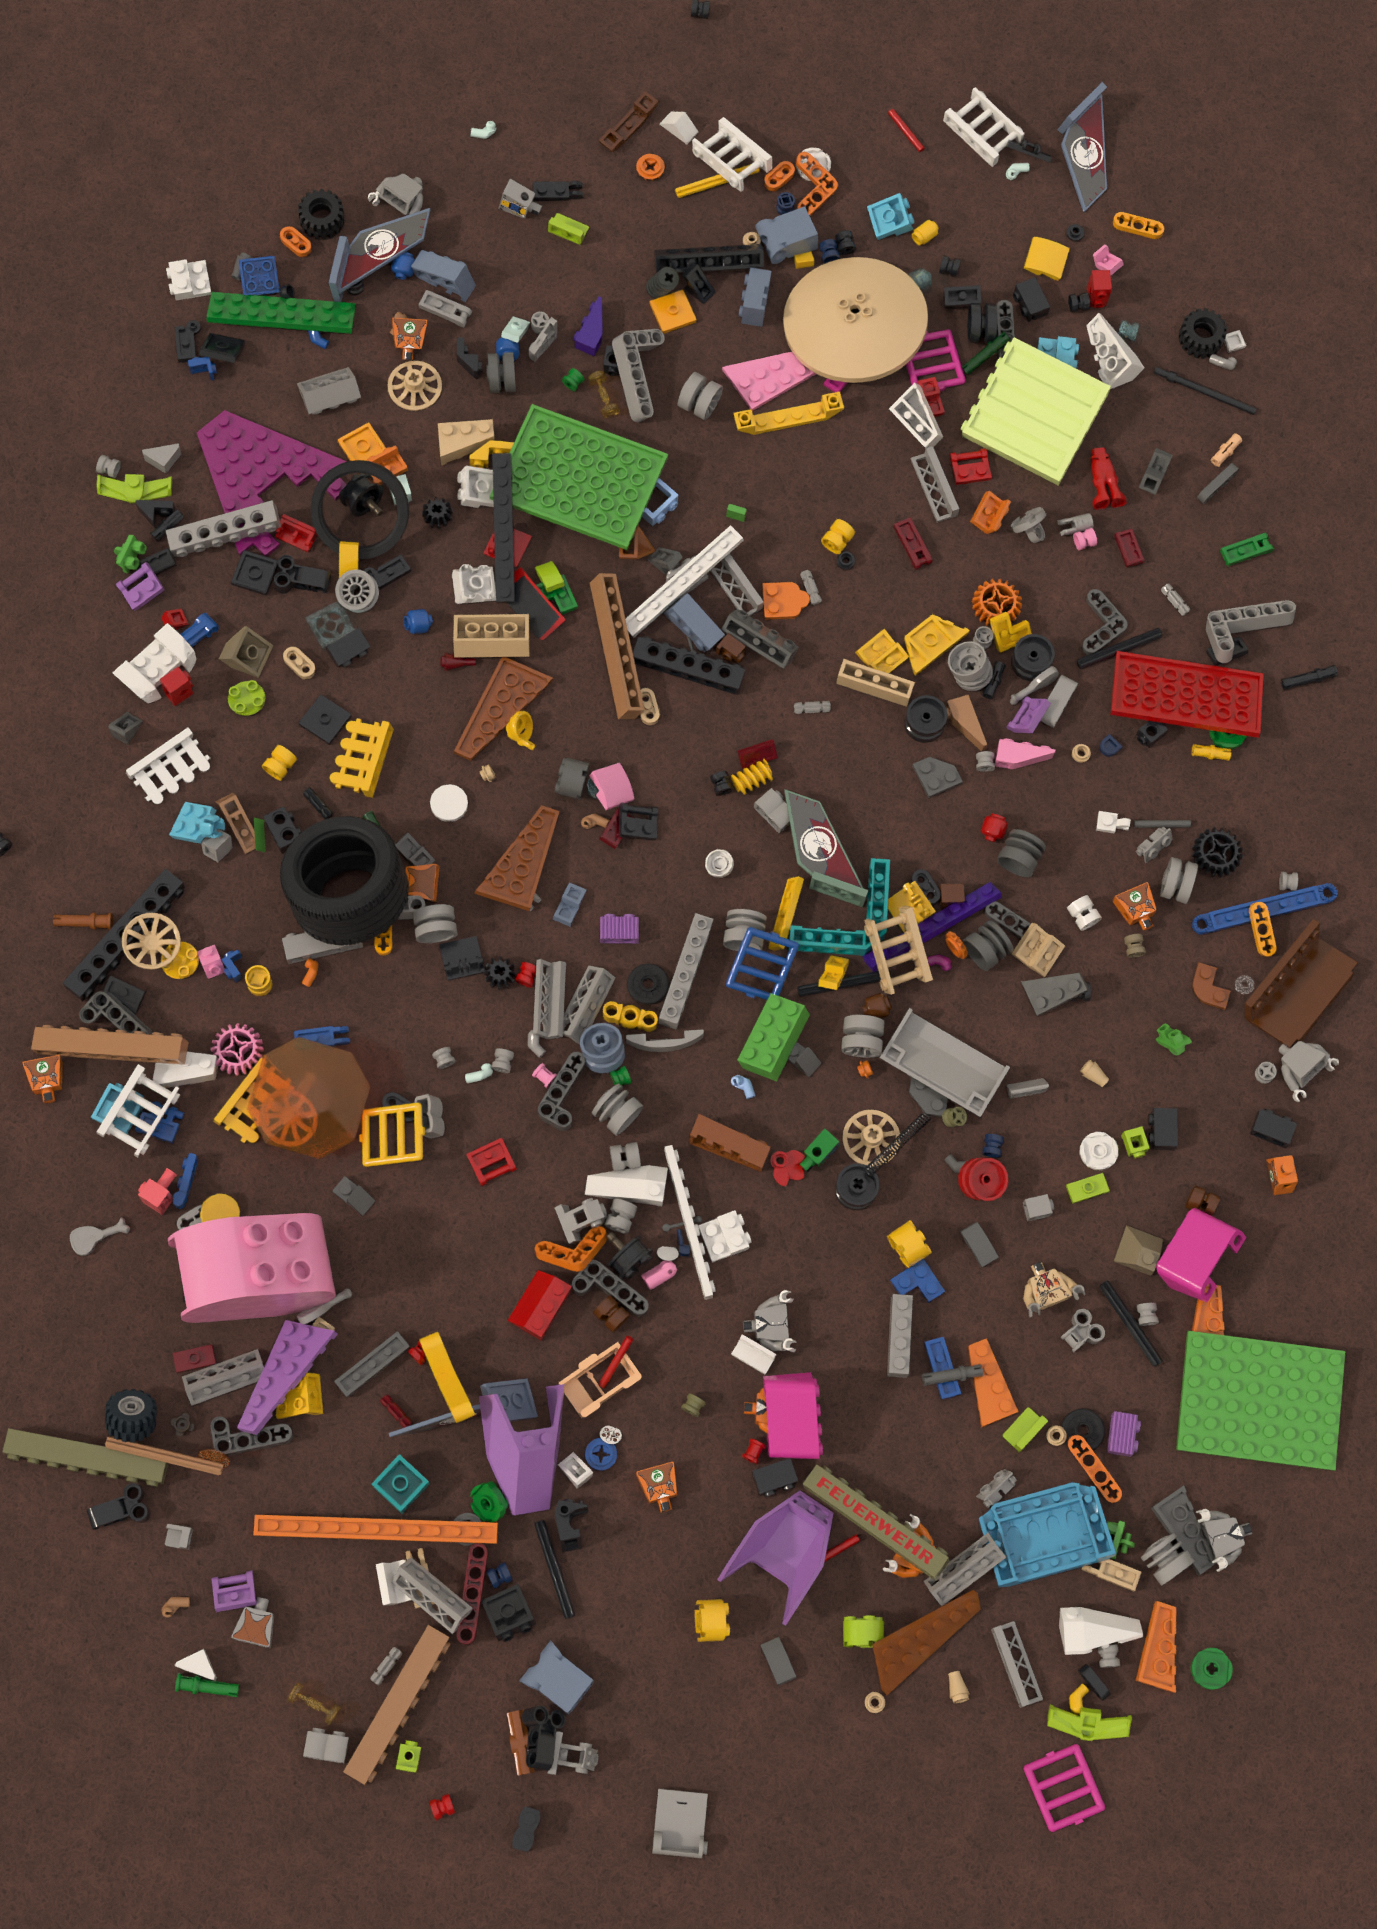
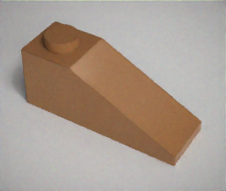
(965, 720)
(237, 821)

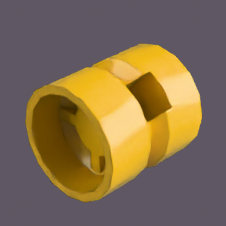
(838, 536)
(280, 761)
(258, 980)

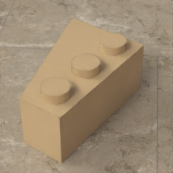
(463, 438)

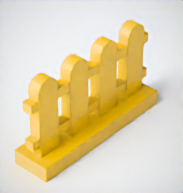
(375, 750)
(236, 1100)

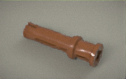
(93, 920)

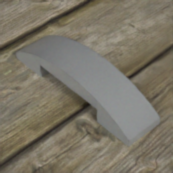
(639, 1042)

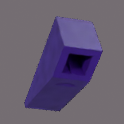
(590, 335)

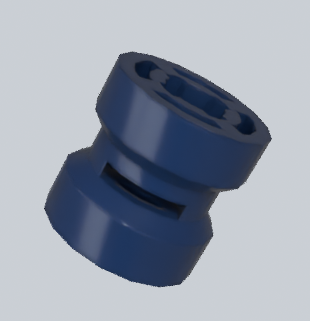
(786, 207)
(829, 250)
(993, 1145)
(503, 1572)

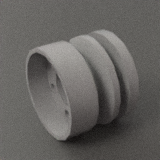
(970, 666)
(738, 922)
(620, 1112)
(1167, 1558)

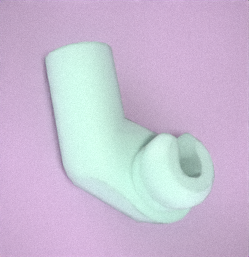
(485, 132)
(1015, 169)
(479, 1075)

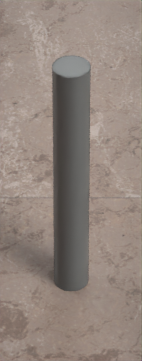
(1162, 823)

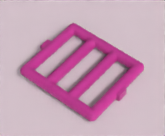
(956, 364)
(1037, 1788)

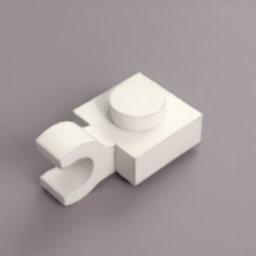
(1109, 823)

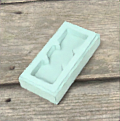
(515, 329)

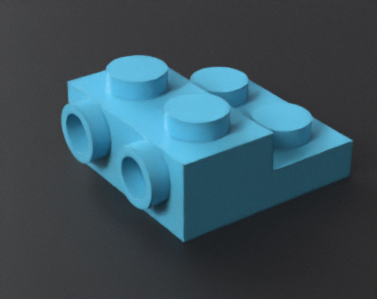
(891, 216)
(1061, 349)
(107, 1101)

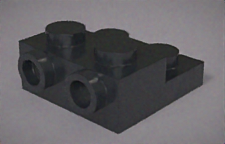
(508, 1613)

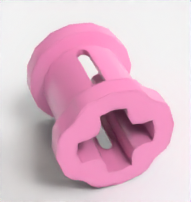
(544, 1075)

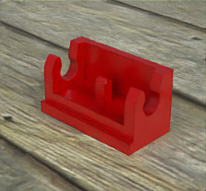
(296, 533)

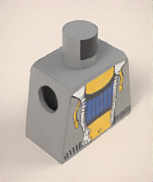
(518, 200)

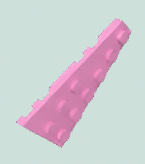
(766, 377)

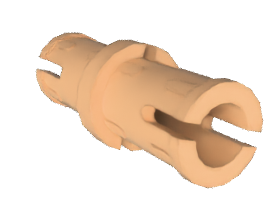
(1227, 449)

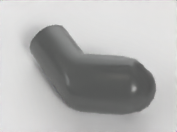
(954, 1164)

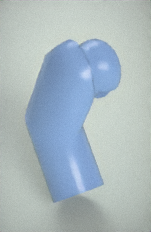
(743, 1084)

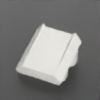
(474, 584)

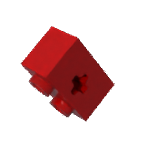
(1099, 288)
(177, 685)

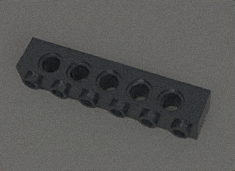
(711, 258)
(694, 673)

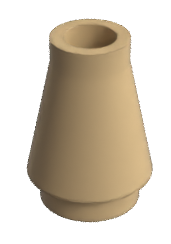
(1094, 1073)
(958, 1689)

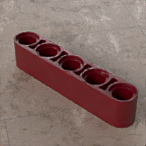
(470, 1583)

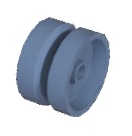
(602, 1047)

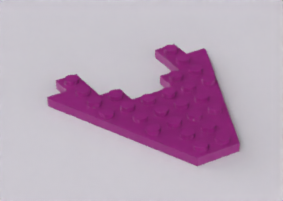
(252, 458)

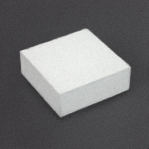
(1234, 341)

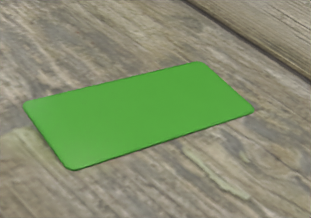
(259, 835)

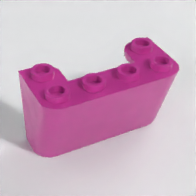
(1196, 1252)
(793, 1416)

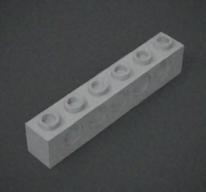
(214, 525)
(686, 971)

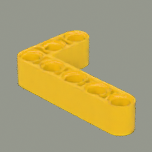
(446, 1377)

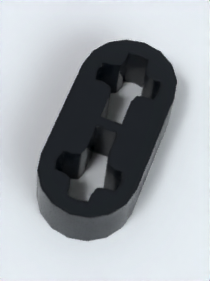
(1094, 1682)

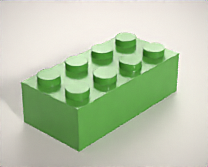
(773, 1037)

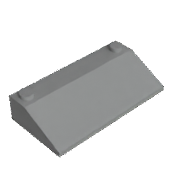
(944, 1063)

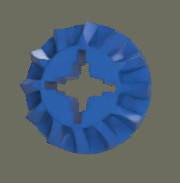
(593, 1447)

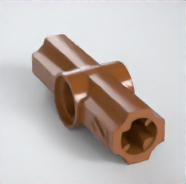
(518, 1741)

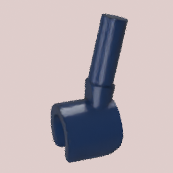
(684, 1250)

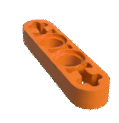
(1093, 1469)

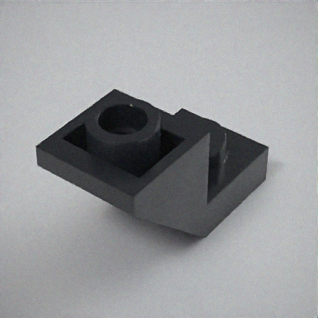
(469, 362)

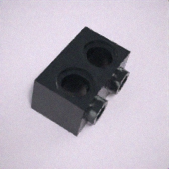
(279, 831)

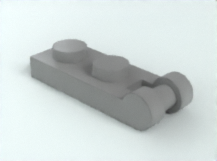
(445, 308)

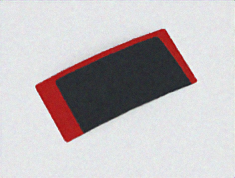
(530, 600)

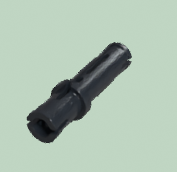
(1309, 677)

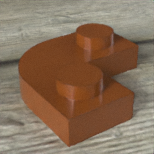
(1205, 990)

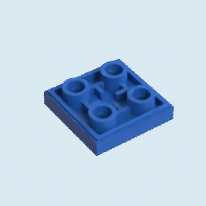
(259, 275)

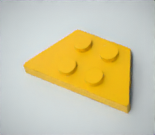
(931, 640)

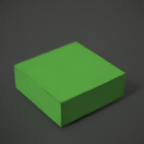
(736, 512)

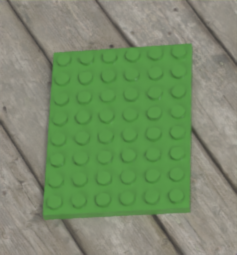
(582, 476)
(1260, 1400)

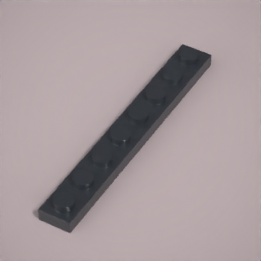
(503, 527)

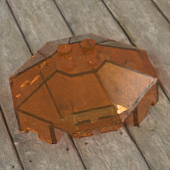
(308, 1098)

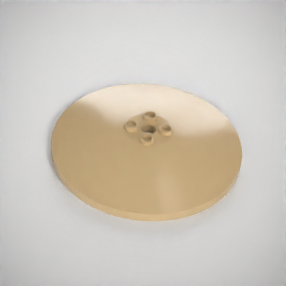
(859, 344)

